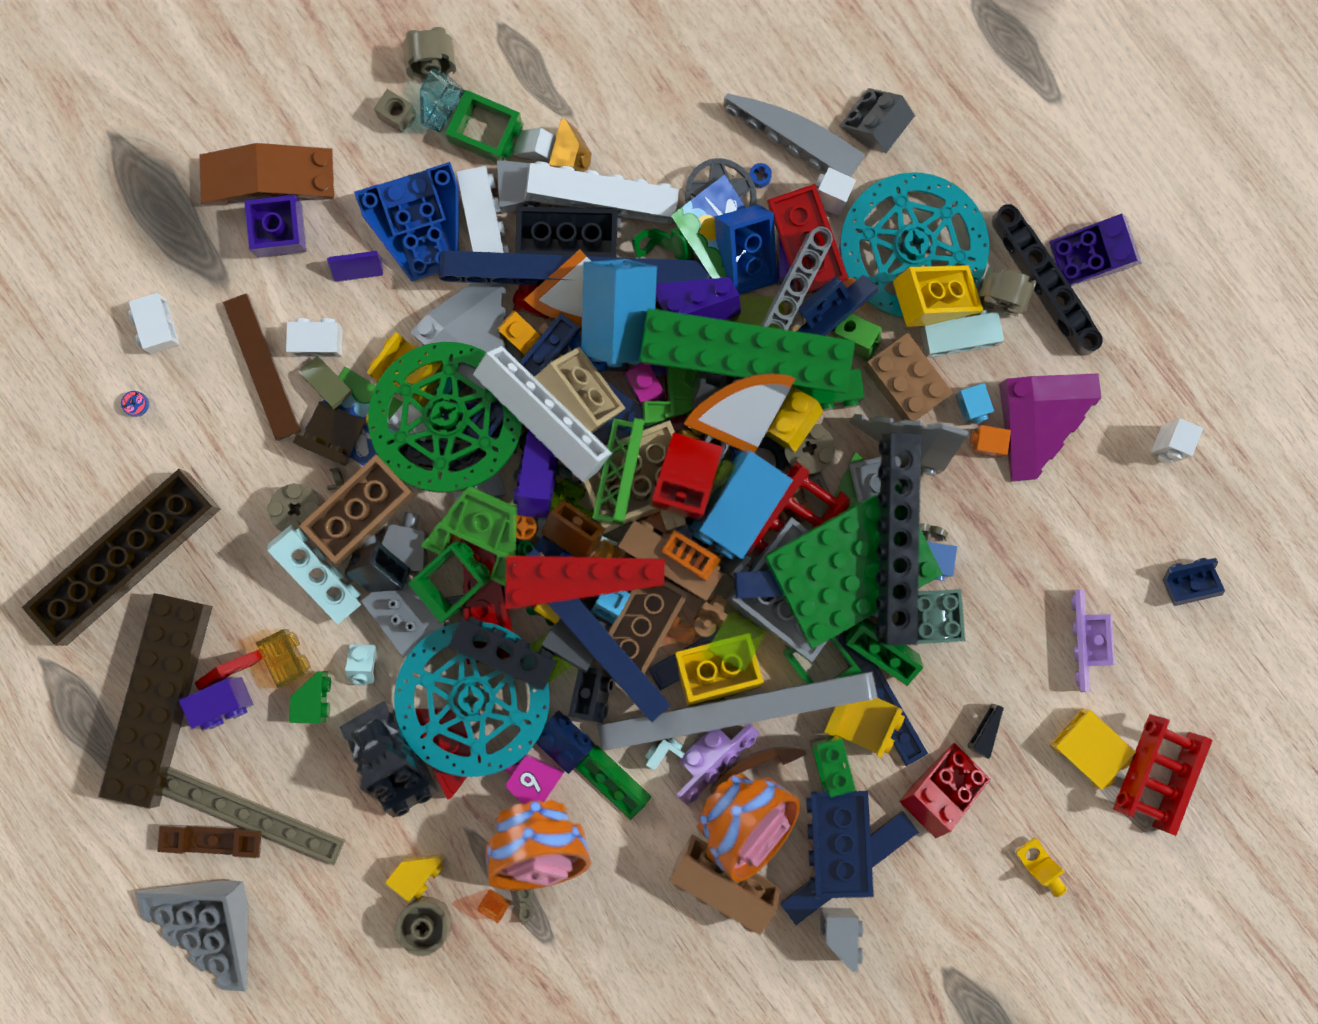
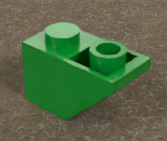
(310, 700)

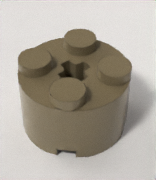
(428, 50)
(1006, 290)
(820, 458)
(286, 499)
(413, 937)

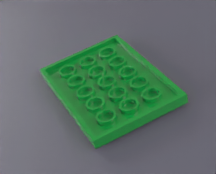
(833, 571)

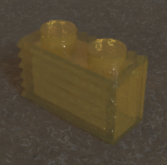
(284, 658)

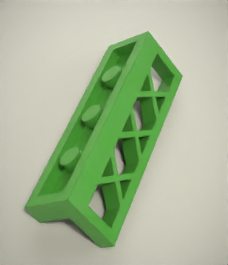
(628, 473)

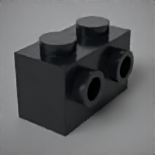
(591, 695)

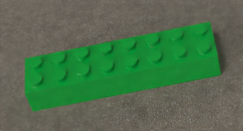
(745, 350)

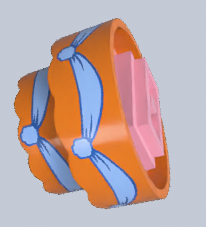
(747, 824)
(536, 847)

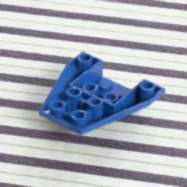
(415, 217)

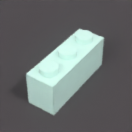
(962, 334)

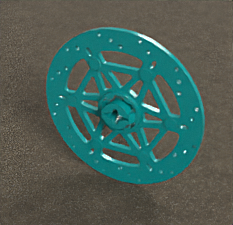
(915, 232)
(437, 755)

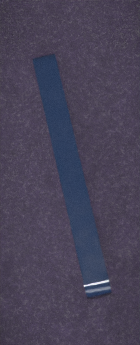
(536, 268)

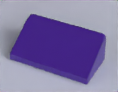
(356, 266)

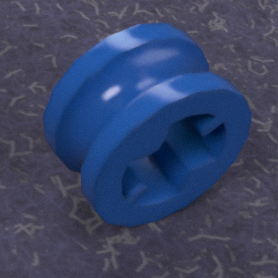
(767, 173)

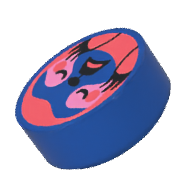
(135, 403)

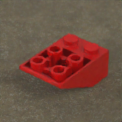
(686, 476)
(945, 791)

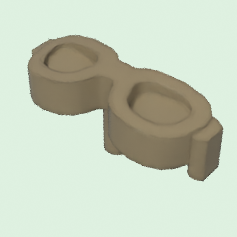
(338, 478)
(933, 529)
(526, 911)

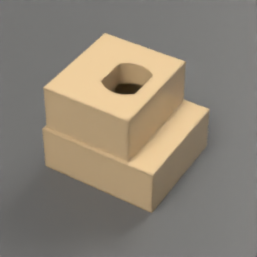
(672, 520)

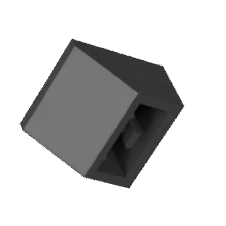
(878, 119)

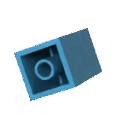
(615, 308)
(741, 506)

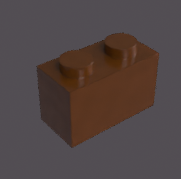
(572, 530)

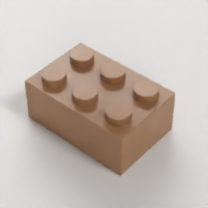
(907, 379)

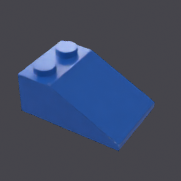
(748, 247)

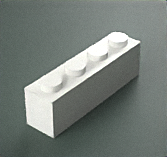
(482, 210)

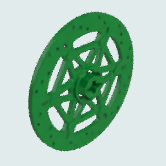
(449, 429)

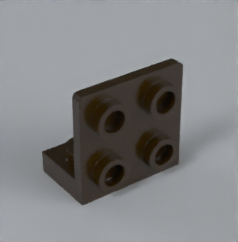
(331, 433)

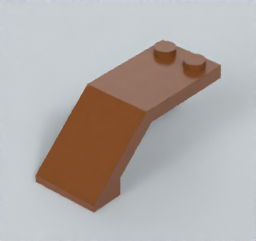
(266, 171)

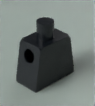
(377, 569)

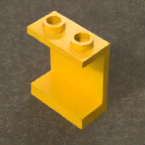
(394, 349)
(867, 724)
(1093, 748)

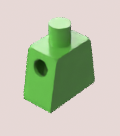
(864, 333)

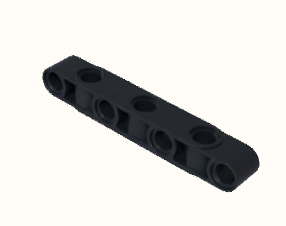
(1071, 318)

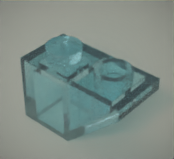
(438, 99)

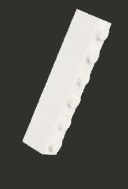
(590, 190)
(542, 413)

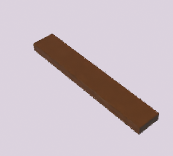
(262, 367)

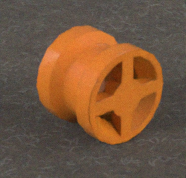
(522, 524)

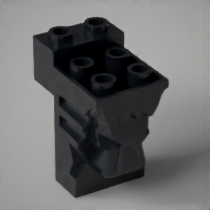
(387, 762)

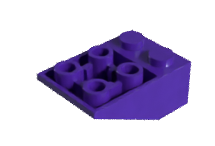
(1096, 250)

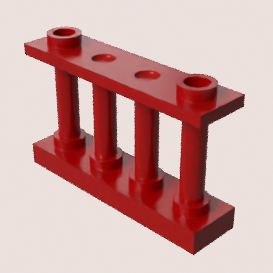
(799, 474)
(1182, 781)

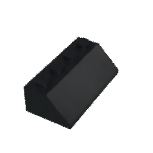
(566, 231)

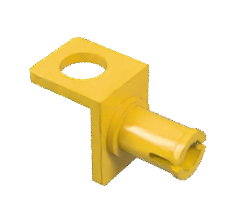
(1043, 867)

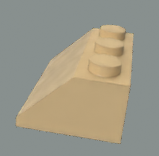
(581, 389)

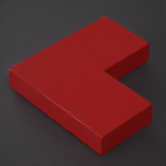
(224, 670)

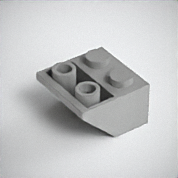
(840, 932)

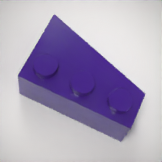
(703, 298)
(535, 479)

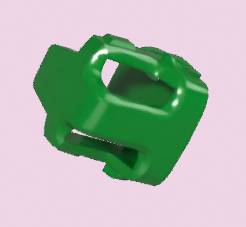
(675, 242)

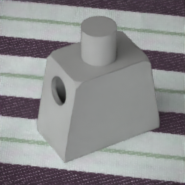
(512, 185)
(406, 542)

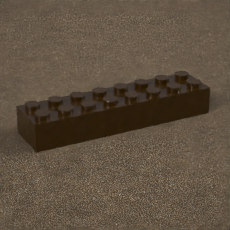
(121, 558)
(152, 705)

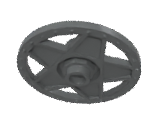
(717, 170)

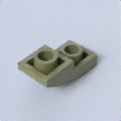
(325, 382)

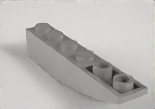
(797, 134)

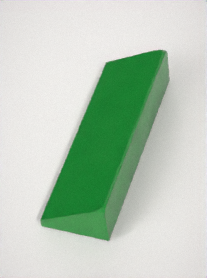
(613, 782)

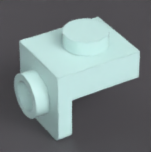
(361, 664)
(657, 753)

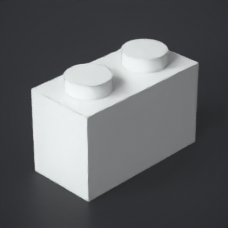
(834, 190)
(153, 323)
(314, 338)
(1176, 441)

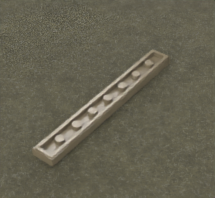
(253, 816)

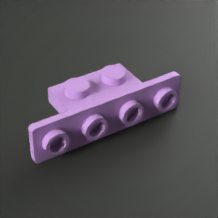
(1094, 640)
(710, 757)

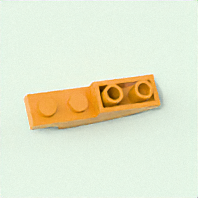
(519, 333)

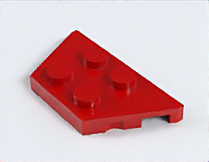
(448, 782)

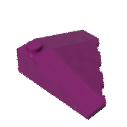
(1042, 415)

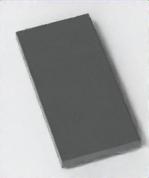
(567, 646)

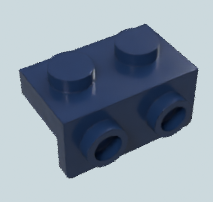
(1193, 581)
(564, 741)

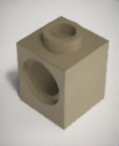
(391, 102)

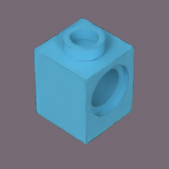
(975, 403)
(610, 605)

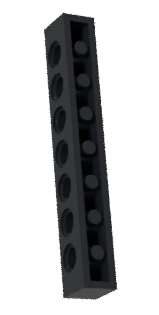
(907, 551)

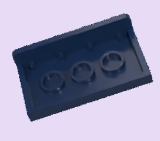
(840, 845)

